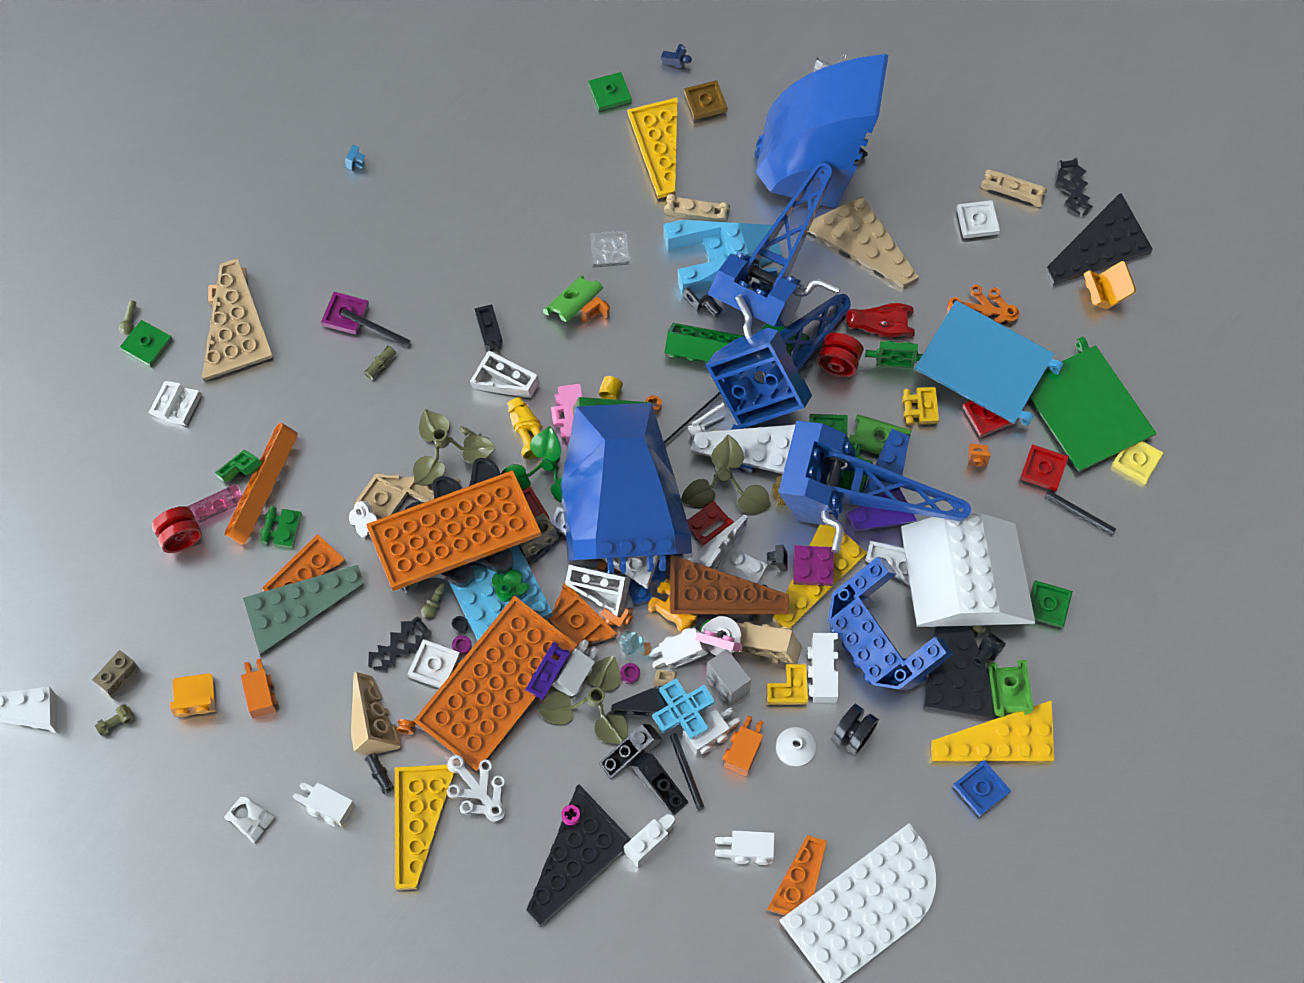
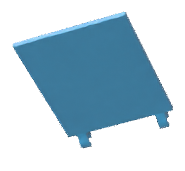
(986, 362)

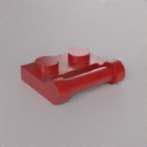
(706, 519)

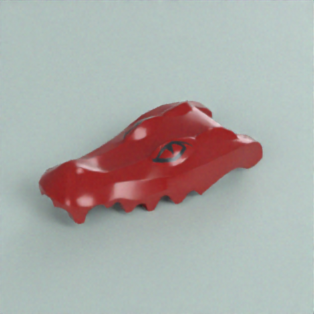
(885, 320)

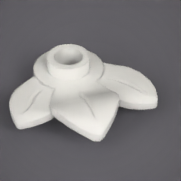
(361, 516)

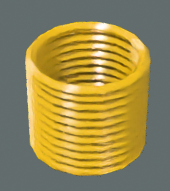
(610, 388)

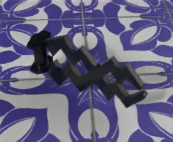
(1079, 172)
(392, 648)

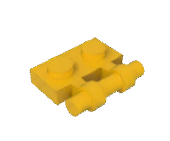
(927, 406)

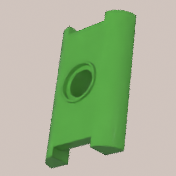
(573, 298)
(871, 428)
(1014, 697)

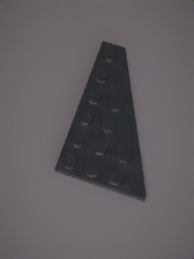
(1105, 242)
(958, 682)

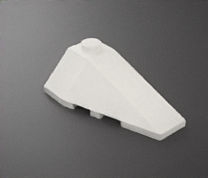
(716, 549)

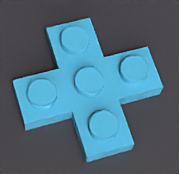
(683, 709)

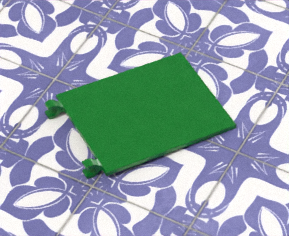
(1089, 408)

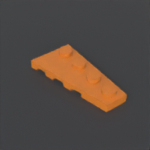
(311, 561)
(800, 878)

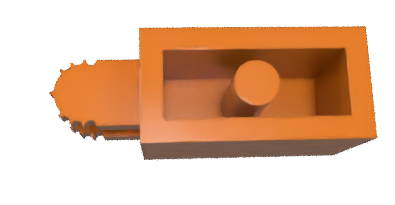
(258, 690)
(744, 748)

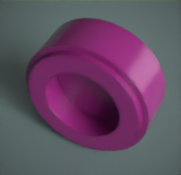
(462, 644)
(630, 673)

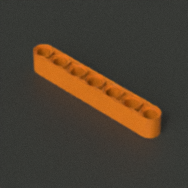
(261, 484)

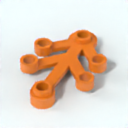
(987, 308)

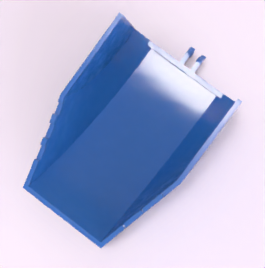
(821, 122)

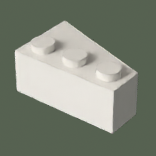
(504, 377)
(823, 668)
(29, 708)

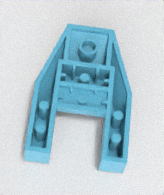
(719, 242)

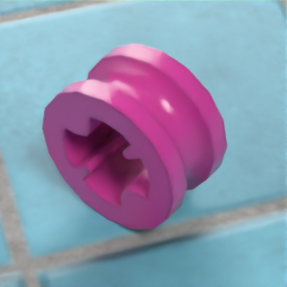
(566, 810)

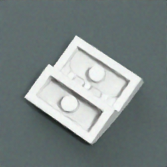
(175, 403)

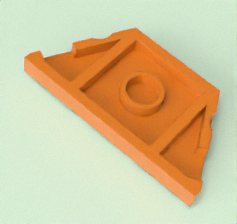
(578, 619)

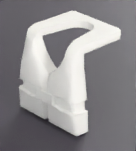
(254, 823)

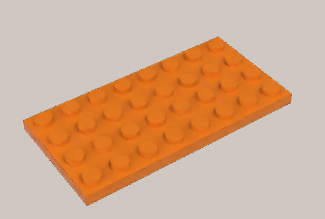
(453, 530)
(489, 685)

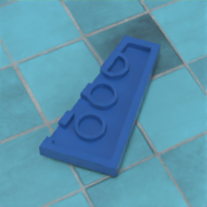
(891, 458)

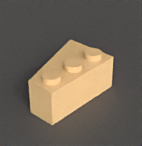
(769, 642)

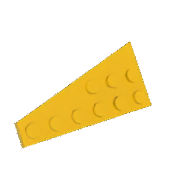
(657, 136)
(805, 597)
(1001, 740)
(418, 808)

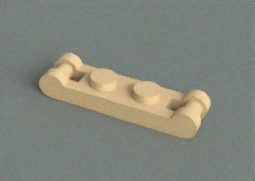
(1014, 187)
(696, 209)

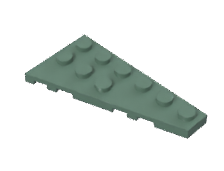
(289, 607)

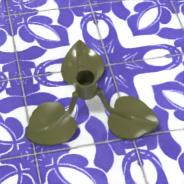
(435, 428)
(725, 456)
(606, 677)

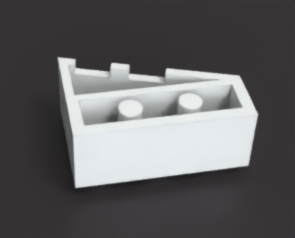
(600, 586)

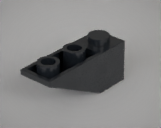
(630, 749)
(659, 782)

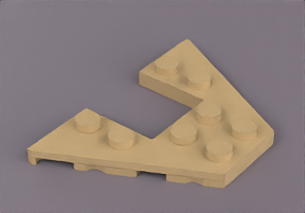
(388, 493)

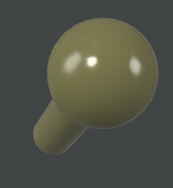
(127, 326)

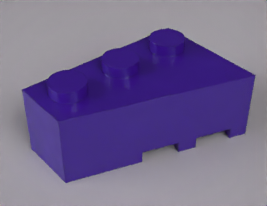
(871, 518)

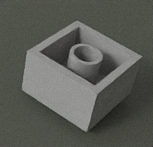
(728, 678)

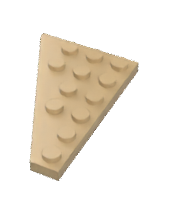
(863, 237)
(235, 328)

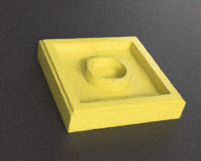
(1138, 461)

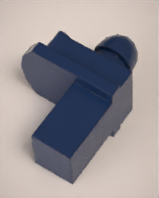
(676, 58)

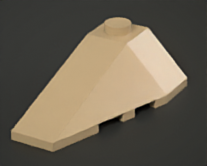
(370, 721)

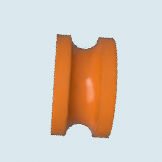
(654, 398)
(405, 727)

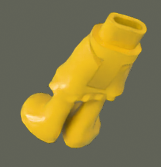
(524, 422)

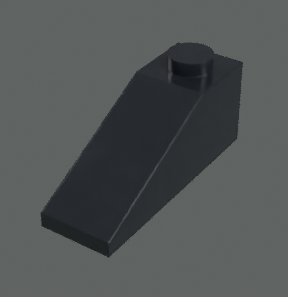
(640, 705)

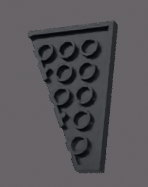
(576, 856)

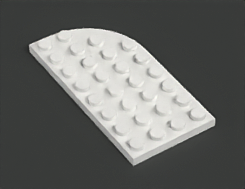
(865, 907)

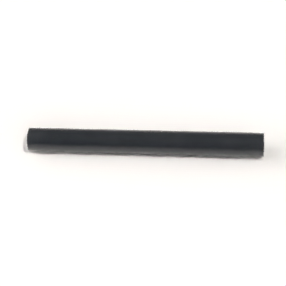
(375, 327)
(1080, 512)
(687, 772)

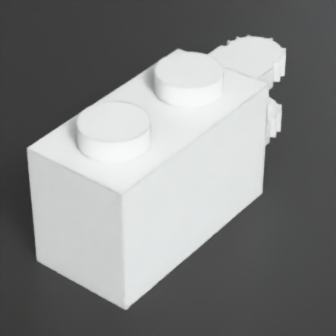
(679, 650)
(575, 670)
(717, 731)
(326, 803)
(649, 839)
(748, 847)

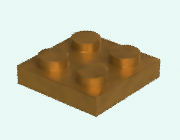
(705, 100)

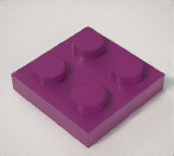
(333, 318)
(813, 565)

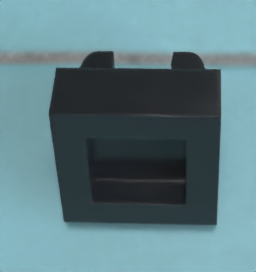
(778, 557)

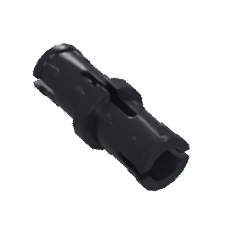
(379, 773)

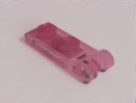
(215, 504)

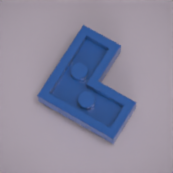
(640, 594)

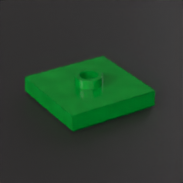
(610, 91)
(145, 343)
(1050, 603)

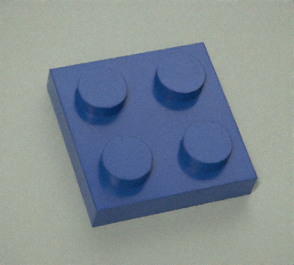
(981, 788)

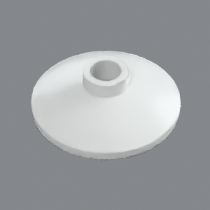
(719, 626)
(795, 755)

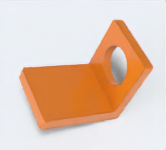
(978, 458)

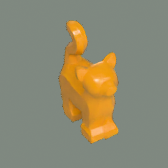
(682, 621)

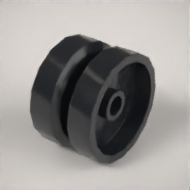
(852, 727)

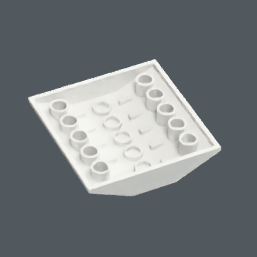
(966, 572)

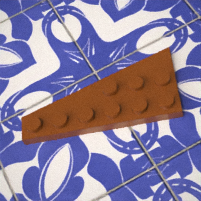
(711, 591)

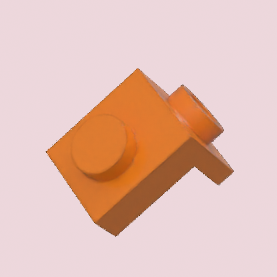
(593, 308)
(620, 621)

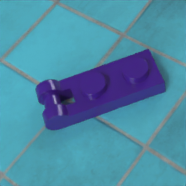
(547, 671)

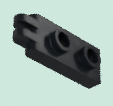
(488, 326)

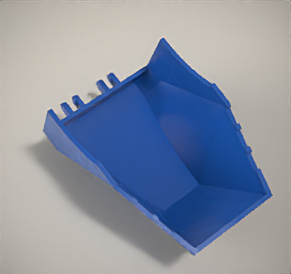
(621, 488)

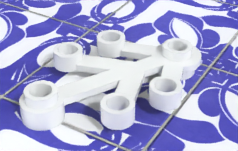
(478, 790)

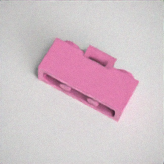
(566, 398)

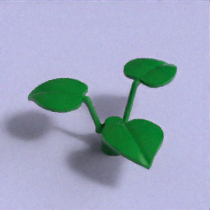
(545, 446)

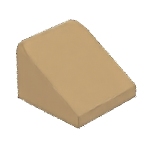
(663, 677)

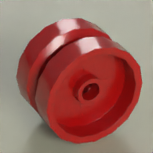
(840, 354)
(176, 529)

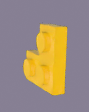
(793, 691)

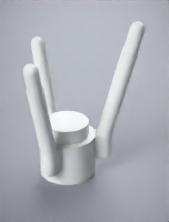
(698, 426)

